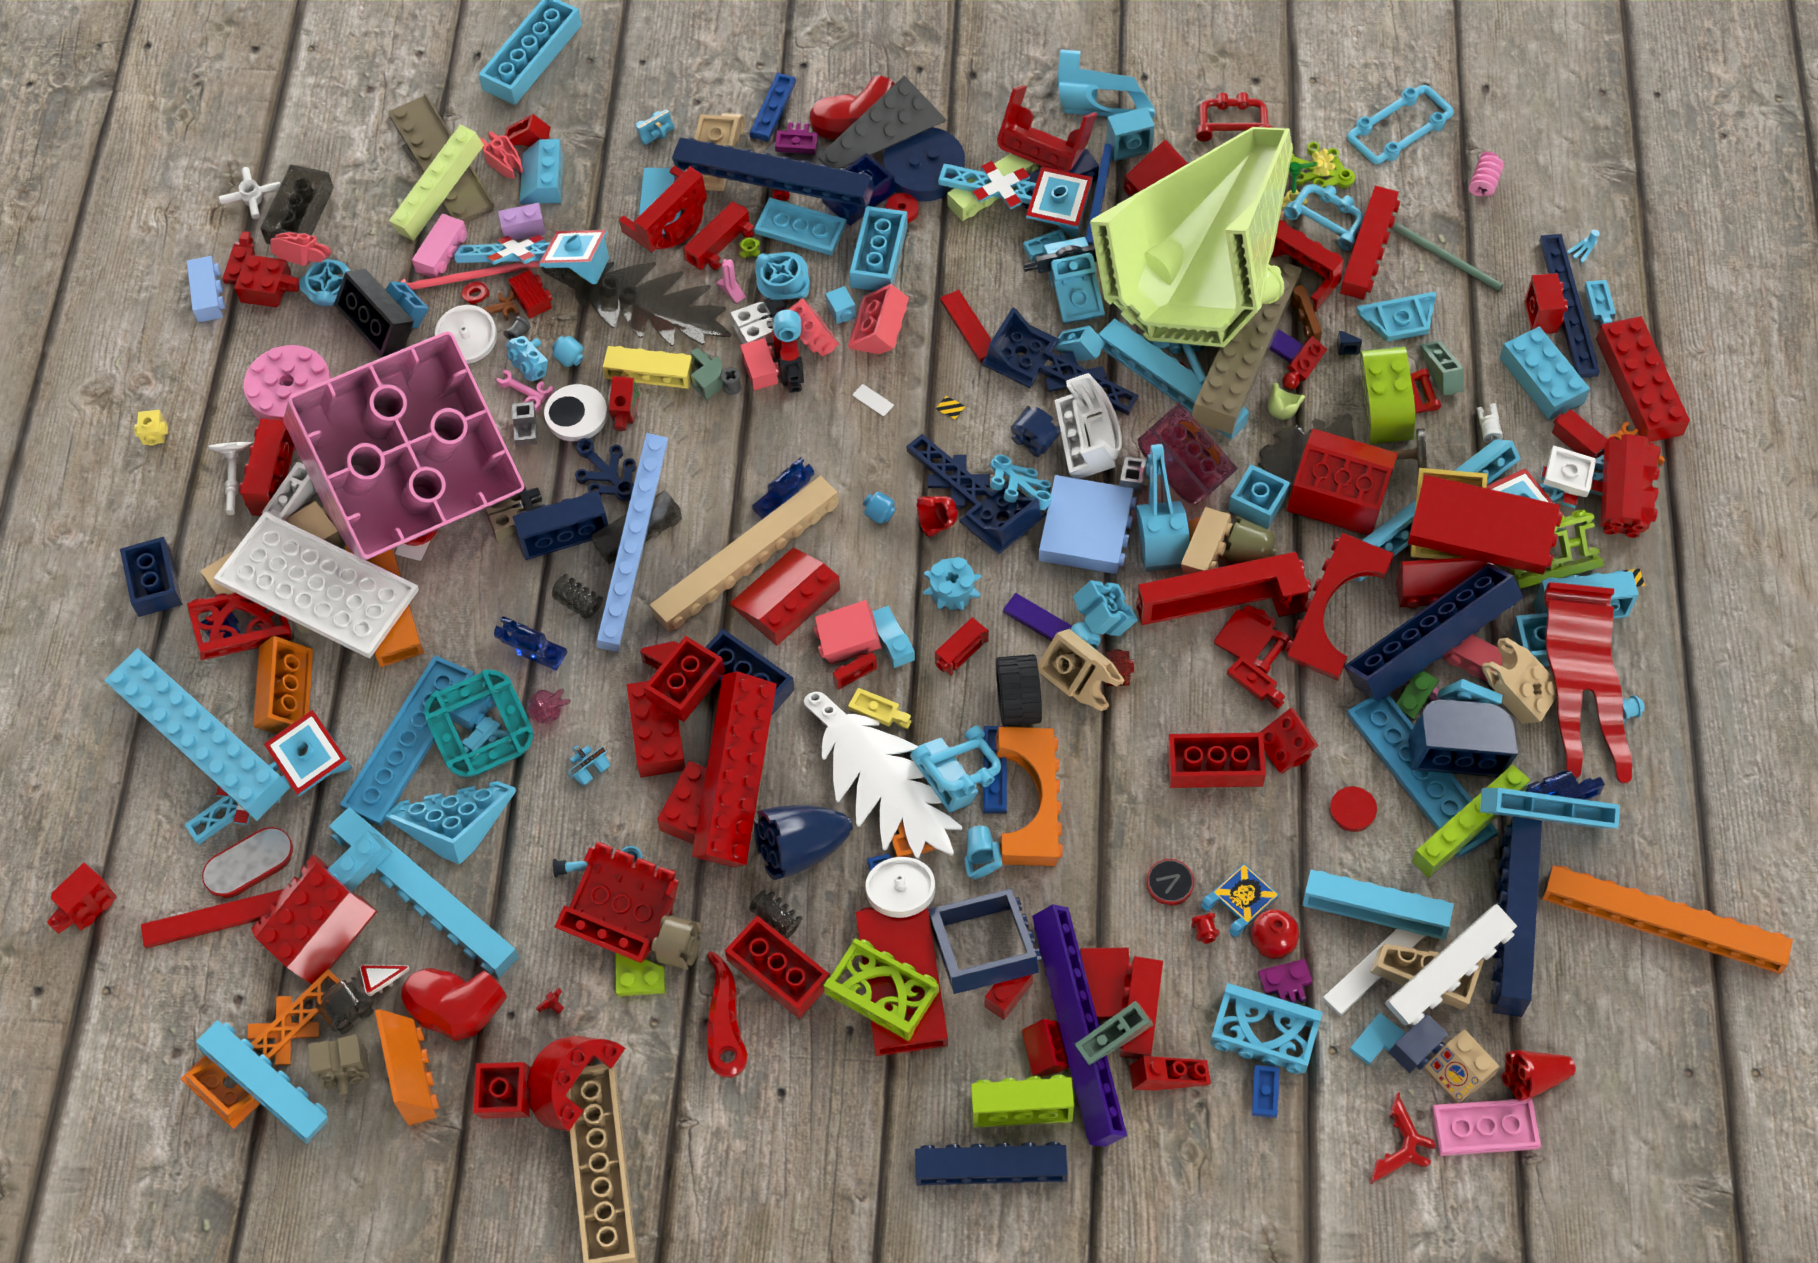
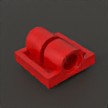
(1288, 741)

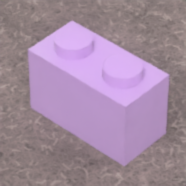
(522, 221)

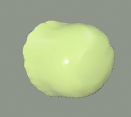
(1282, 403)

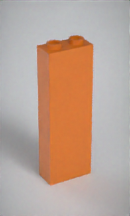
(403, 638)

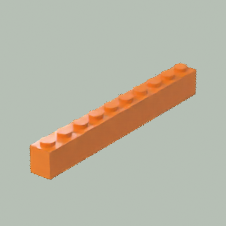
(1668, 919)

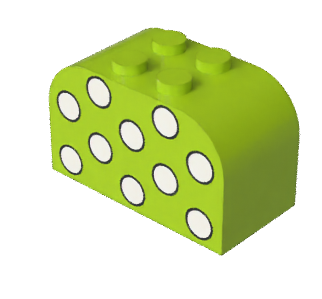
(1387, 395)

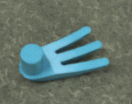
(1587, 243)

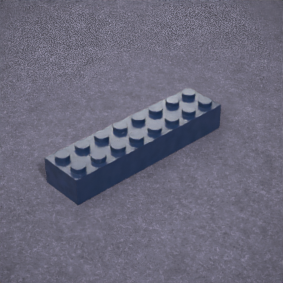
(1433, 632)
(1519, 901)

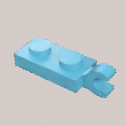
(1600, 301)

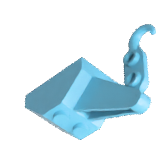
(1161, 525)

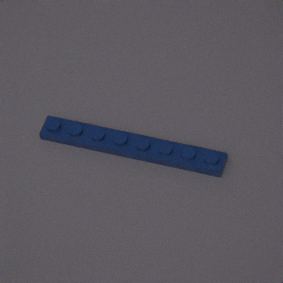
(1574, 321)

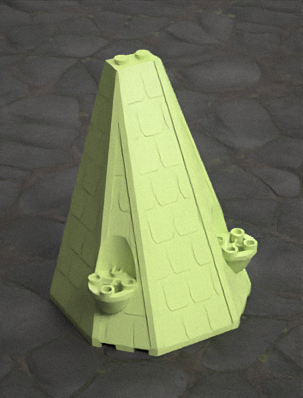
(1198, 244)

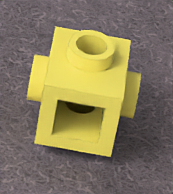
(151, 427)

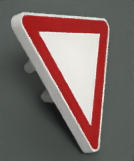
(378, 976)

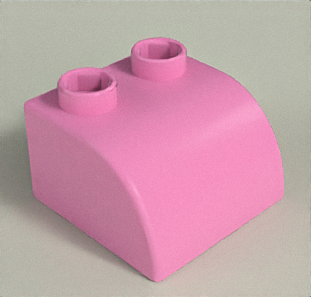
(401, 446)

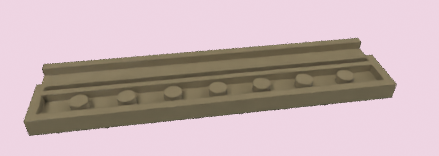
(426, 136)

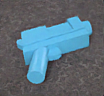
(485, 732)

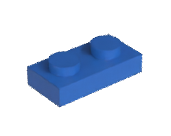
(1265, 1091)

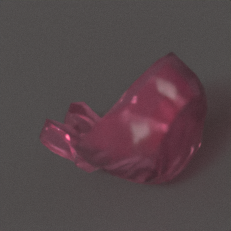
(546, 706)

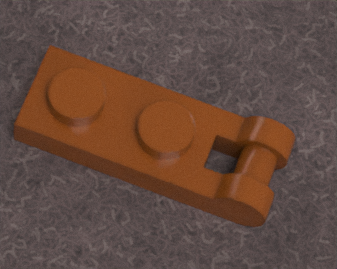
(1306, 313)

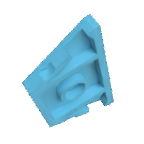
(1400, 316)

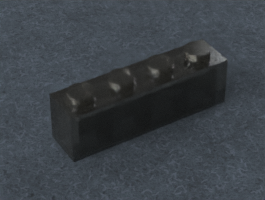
(664, 515)

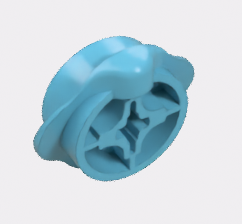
(781, 270)
(324, 278)

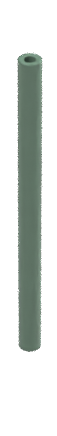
(1447, 256)

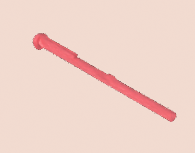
(471, 275)

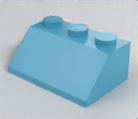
(542, 172)

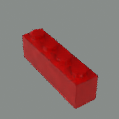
(1143, 988)

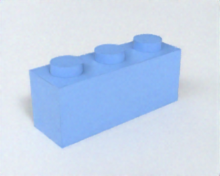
(205, 288)

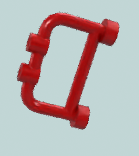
(1222, 102)

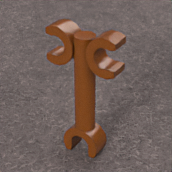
(505, 305)

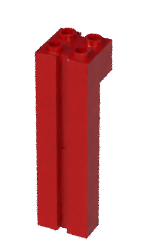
(1228, 586)

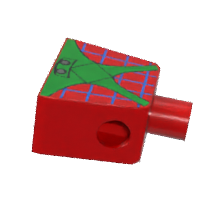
(623, 401)

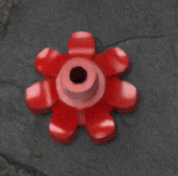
(551, 1002)

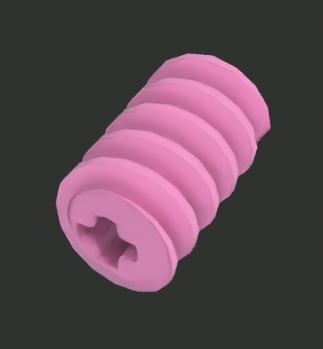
(1486, 175)

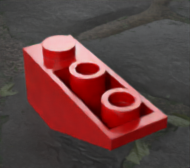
(1168, 1073)

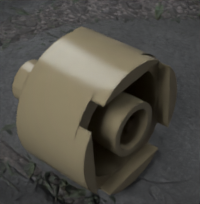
(677, 942)

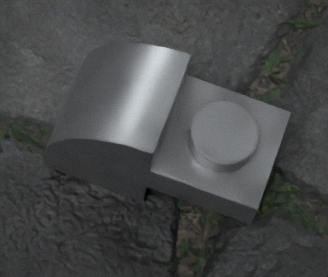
(525, 424)
(1133, 473)

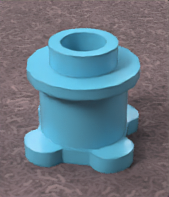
(1632, 707)

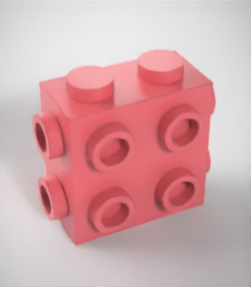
(814, 330)

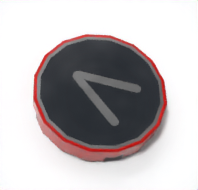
(1170, 882)

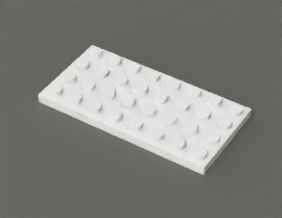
(316, 584)

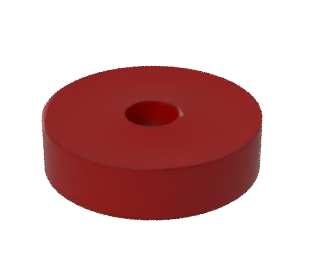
(906, 201)

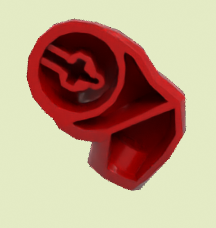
(835, 114)
(450, 1004)

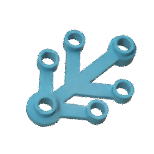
(1002, 465)

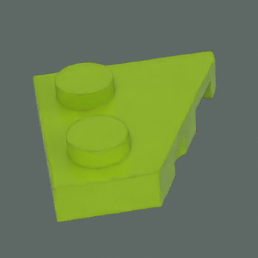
(638, 978)

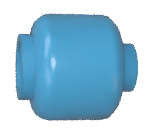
(879, 507)

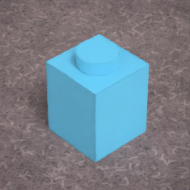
(840, 305)

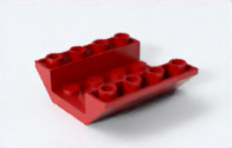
(1341, 482)

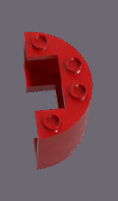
(556, 1072)

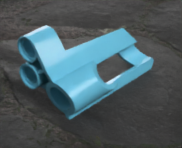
(1080, 86)

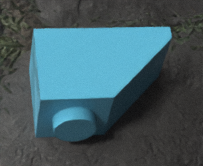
(1082, 341)

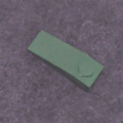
(1444, 368)
(1114, 1033)

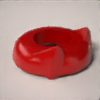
(472, 287)

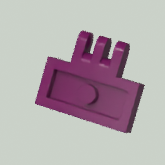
(796, 140)
(1286, 980)

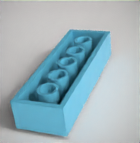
(530, 50)

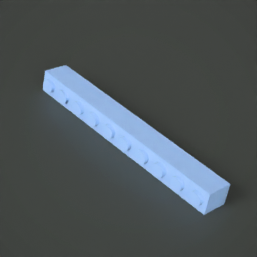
(632, 543)

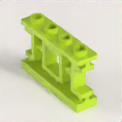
(1558, 568)

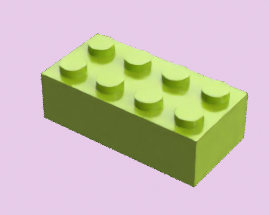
(1022, 1101)

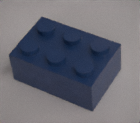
(151, 576)

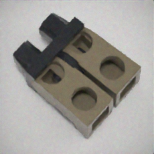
(501, 513)

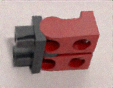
(790, 364)

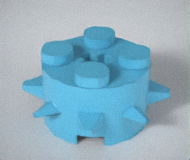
(952, 583)

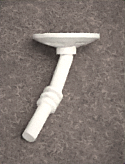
(231, 485)

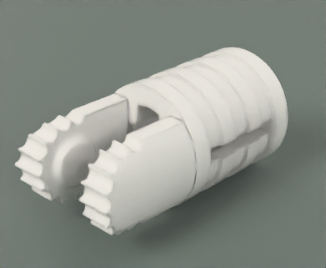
(1490, 424)

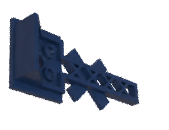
(1020, 337)
(983, 516)

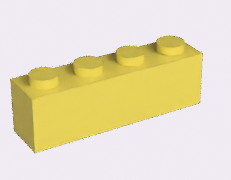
(649, 366)

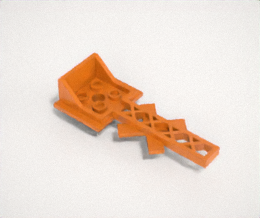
(235, 1103)

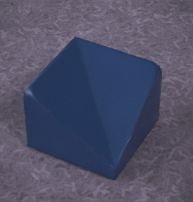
(1348, 344)

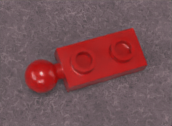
(1303, 362)

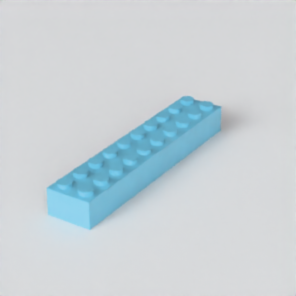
(197, 734)

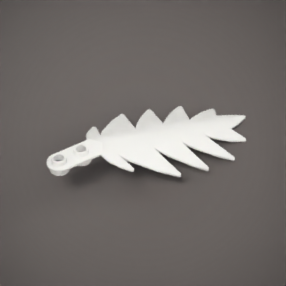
(881, 776)

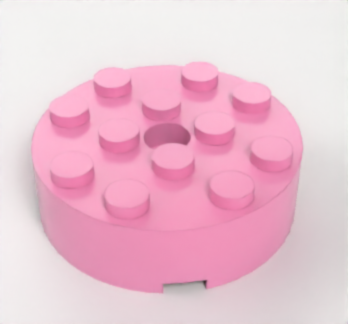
(279, 375)

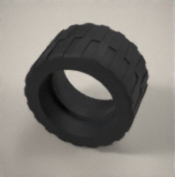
(1018, 690)

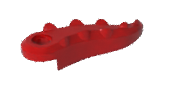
(723, 1025)

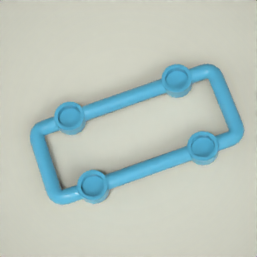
(1392, 149)

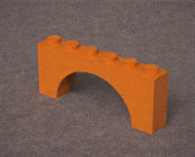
(1035, 753)

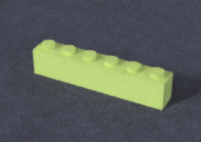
(436, 182)
(965, 204)

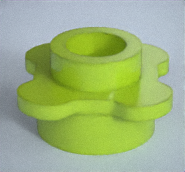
(749, 248)

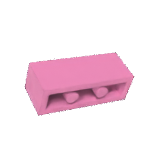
(439, 246)

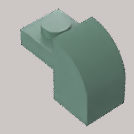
(708, 376)

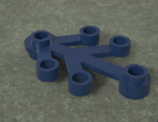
(607, 473)

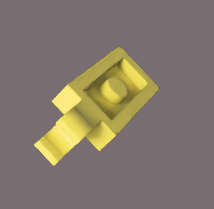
(878, 708)

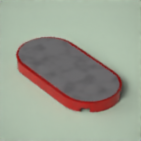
(247, 862)

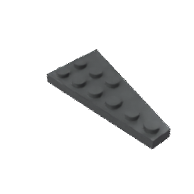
(892, 119)

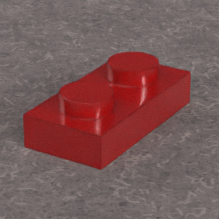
(853, 671)

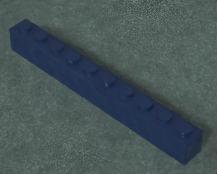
(774, 172)

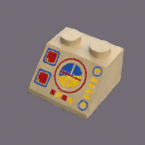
(1462, 1067)

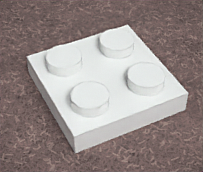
(1569, 471)

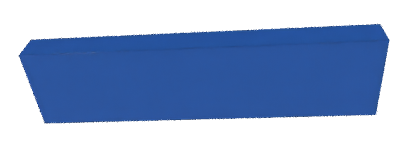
(772, 107)
(996, 793)

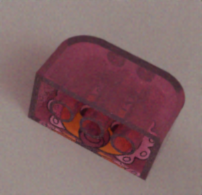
(1191, 456)

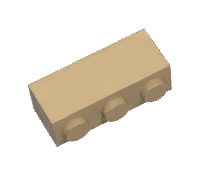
(1207, 541)

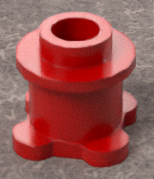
(1205, 928)

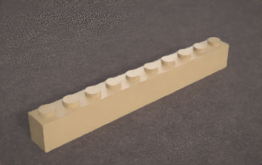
(744, 554)

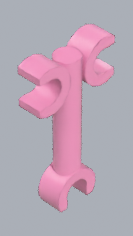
(534, 396)

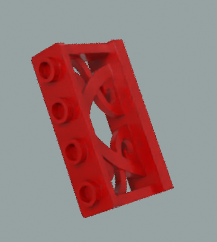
(236, 643)

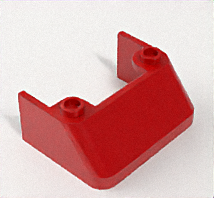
(1024, 141)

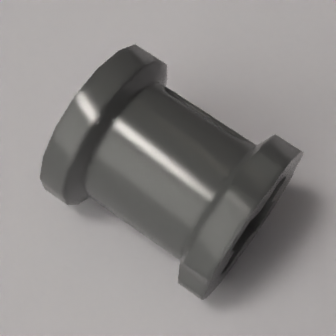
(517, 328)
(731, 382)

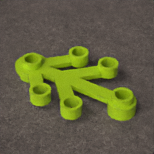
(1340, 176)

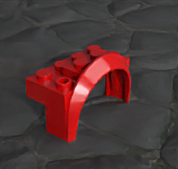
(685, 192)
(1312, 255)

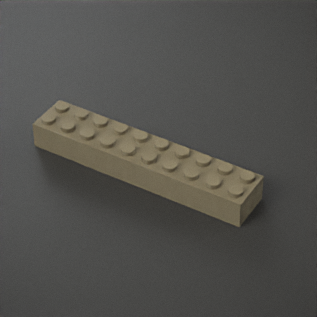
(1241, 360)

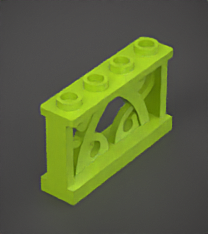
(891, 1020)

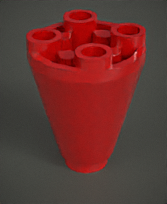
(1535, 1072)

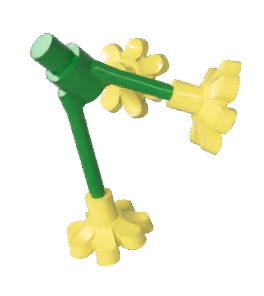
(1321, 166)

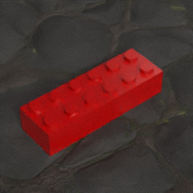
(1642, 379)

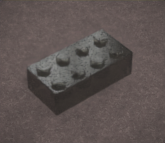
(297, 202)

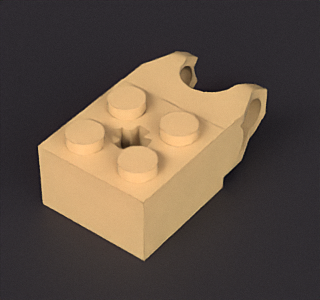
(1078, 669)
(1522, 681)

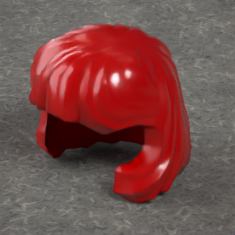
(936, 514)

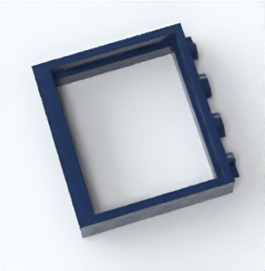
(991, 972)

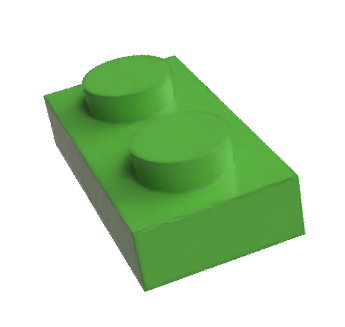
(1417, 694)

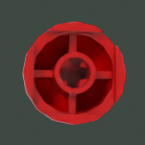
(1275, 934)

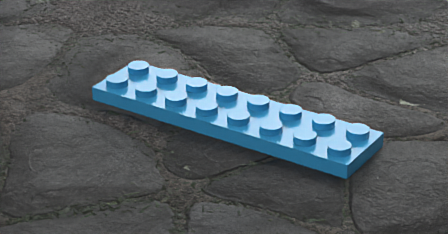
(401, 746)
(1435, 793)

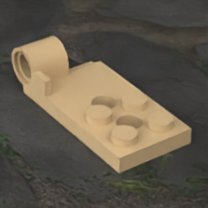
(722, 131)

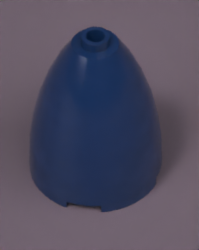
(798, 837)

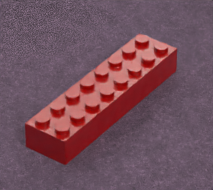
(734, 770)

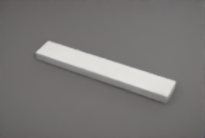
(1360, 979)

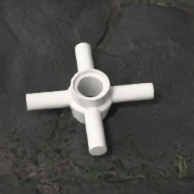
(250, 193)

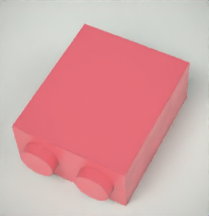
(847, 632)

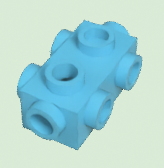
(527, 358)

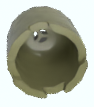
(1249, 542)

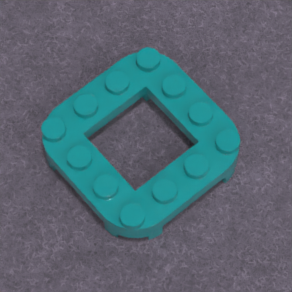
(464, 693)

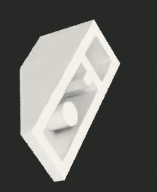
(292, 494)

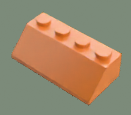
(282, 684)

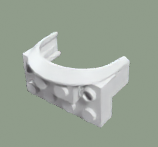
(1102, 429)

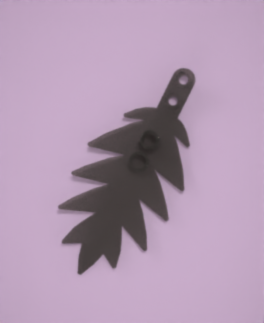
(646, 301)

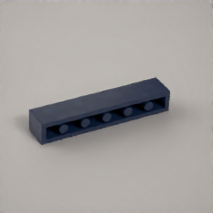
(991, 1164)

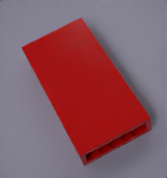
(1485, 524)
(912, 943)

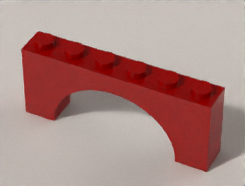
(1350, 560)

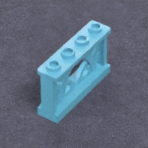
(1280, 1009)

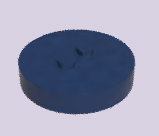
(920, 161)

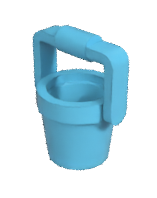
(981, 850)

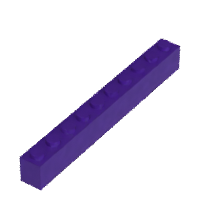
(1076, 1020)

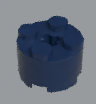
(1035, 430)

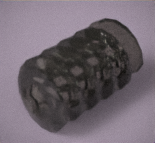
(576, 597)
(774, 915)

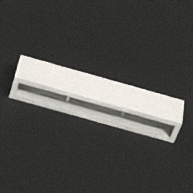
(1450, 965)

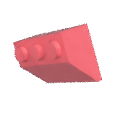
(879, 320)

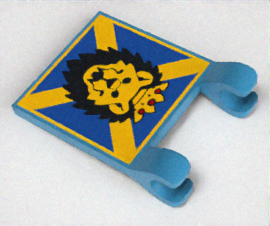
(1243, 895)

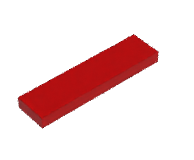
(967, 323)

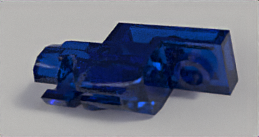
(783, 487)
(530, 643)
(1566, 785)

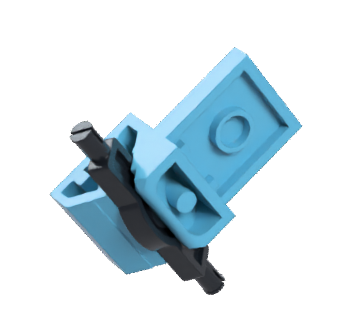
(1073, 277)

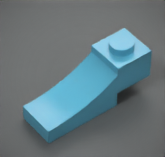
(892, 638)

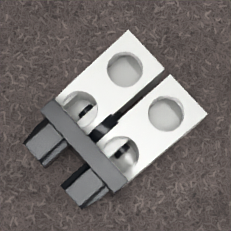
(756, 320)

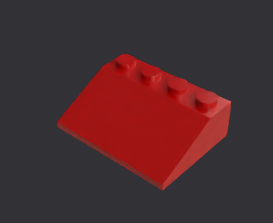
(786, 595)

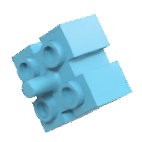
(1104, 608)

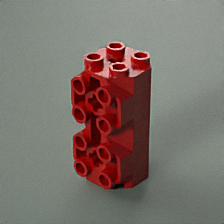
(1628, 486)

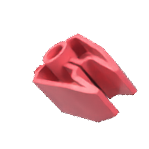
(501, 155)
(299, 248)

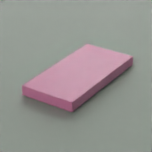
(1485, 1127)

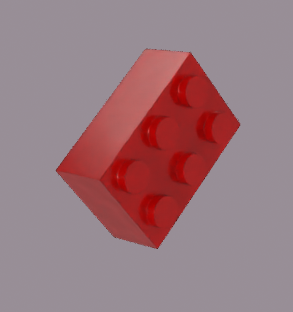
(684, 678)
(682, 808)

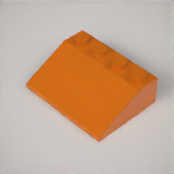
(407, 1067)

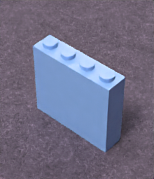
(1087, 525)

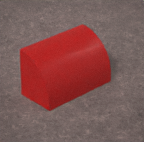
(1045, 1048)

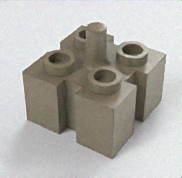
(338, 1062)

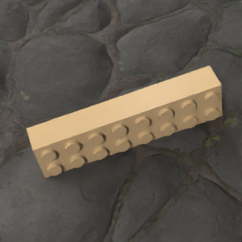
(601, 1169)

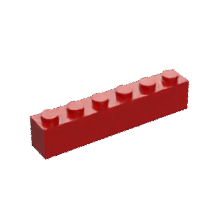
(1369, 243)

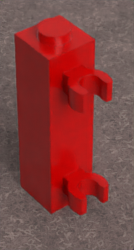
(717, 235)

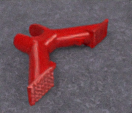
(1411, 1140)

